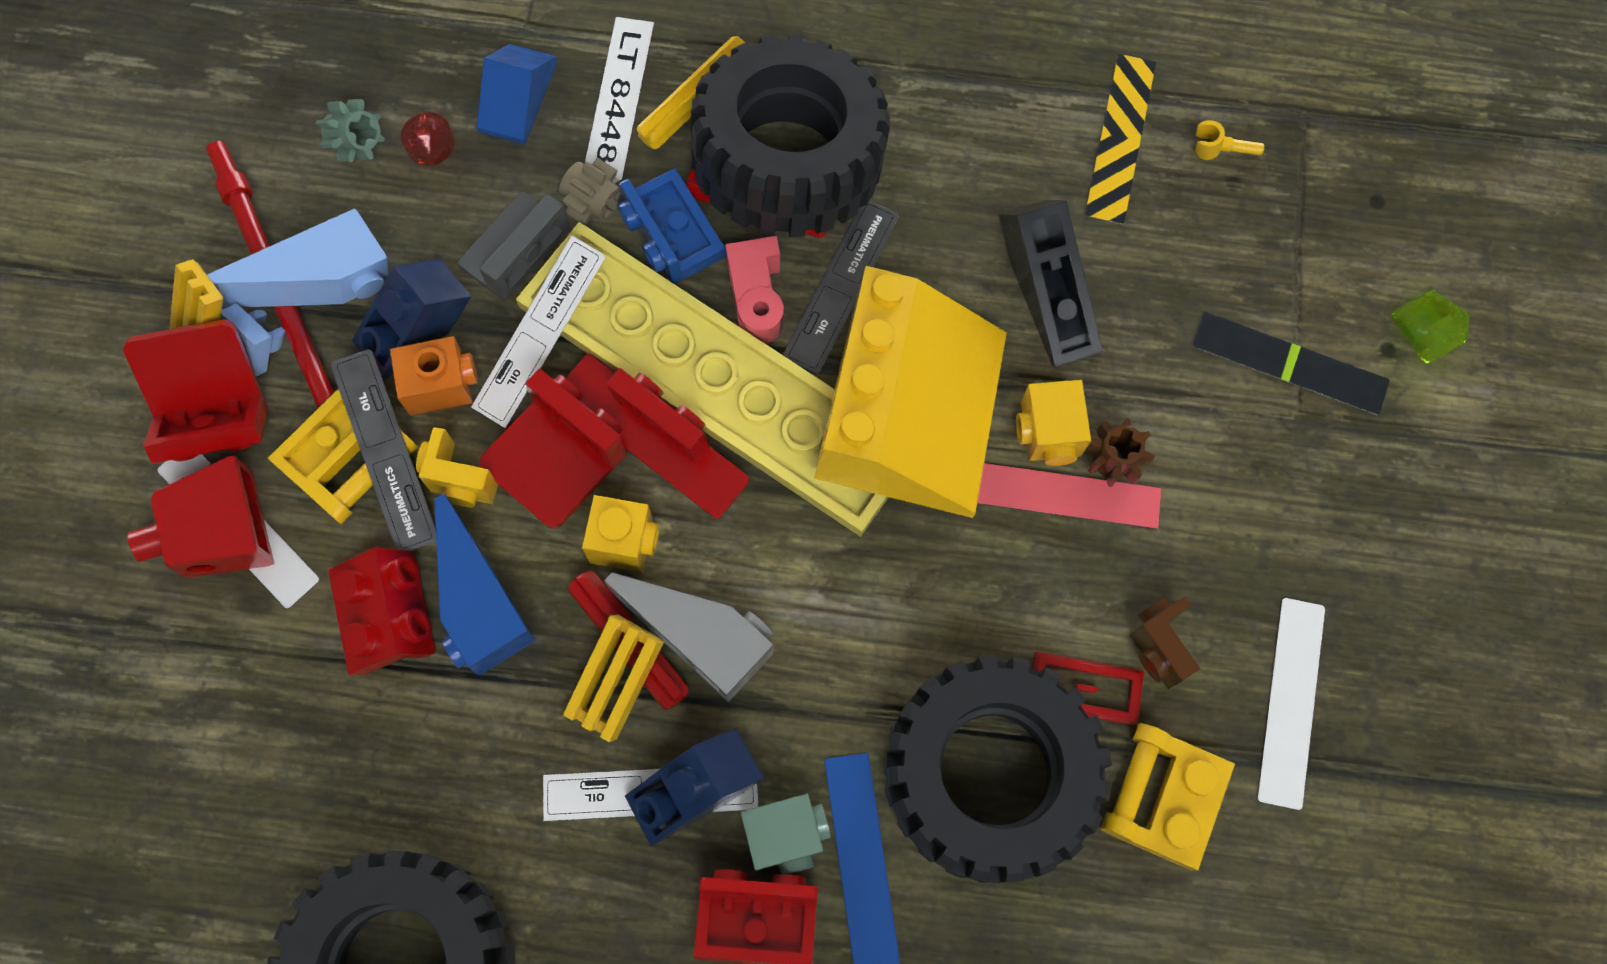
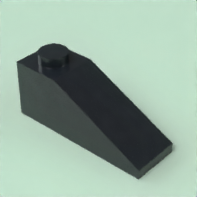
(1052, 278)

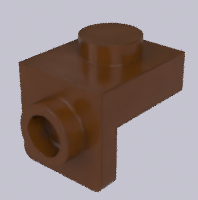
(1162, 651)

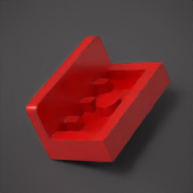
(380, 609)
(755, 919)

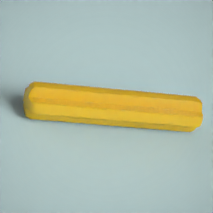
(677, 107)

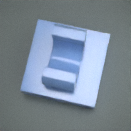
(255, 338)

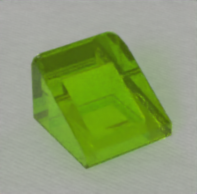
(1432, 325)

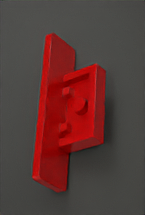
(660, 436)

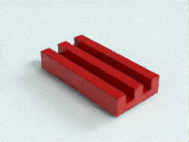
(1135, 677)

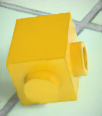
(1054, 422)
(620, 534)

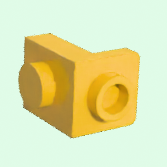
(458, 481)

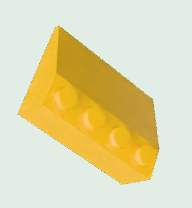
(912, 396)

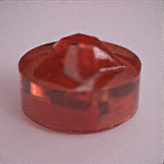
(427, 138)

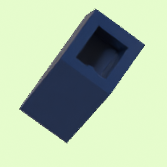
(411, 308)
(693, 786)

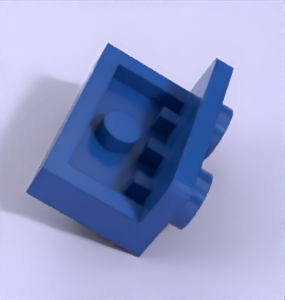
(671, 224)

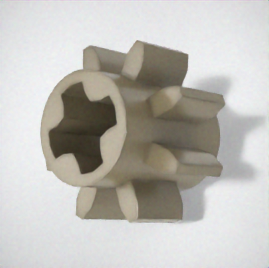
(590, 191)

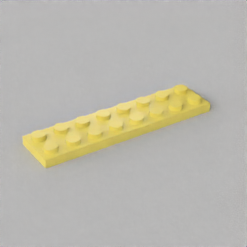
(717, 370)

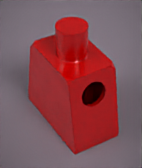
(207, 523)

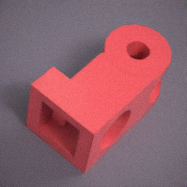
(749, 270)

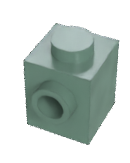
(786, 834)

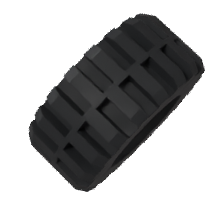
(796, 85)
(1071, 756)
(388, 882)

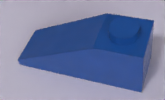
(472, 600)

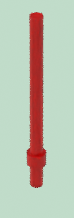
(236, 193)

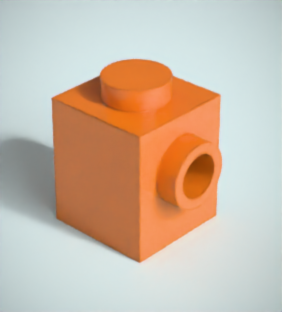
(433, 375)

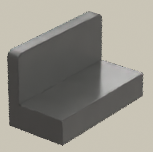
(515, 243)

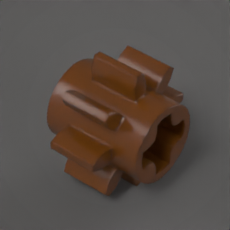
(1132, 448)

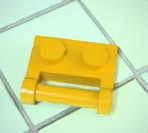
(320, 452)
(1185, 802)

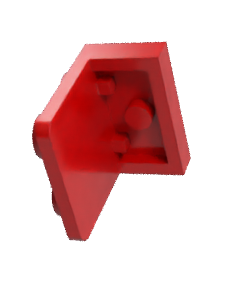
(197, 390)
(554, 451)

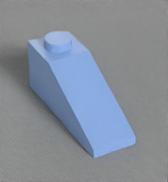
(311, 268)

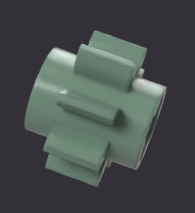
(348, 117)

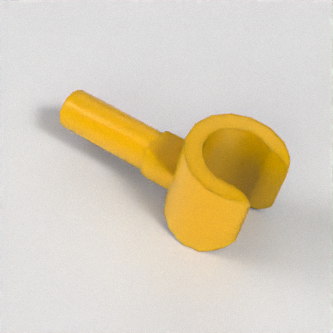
(1214, 131)

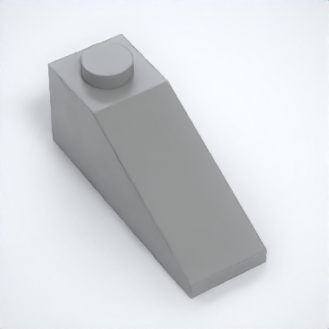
(703, 633)

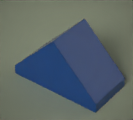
(513, 91)

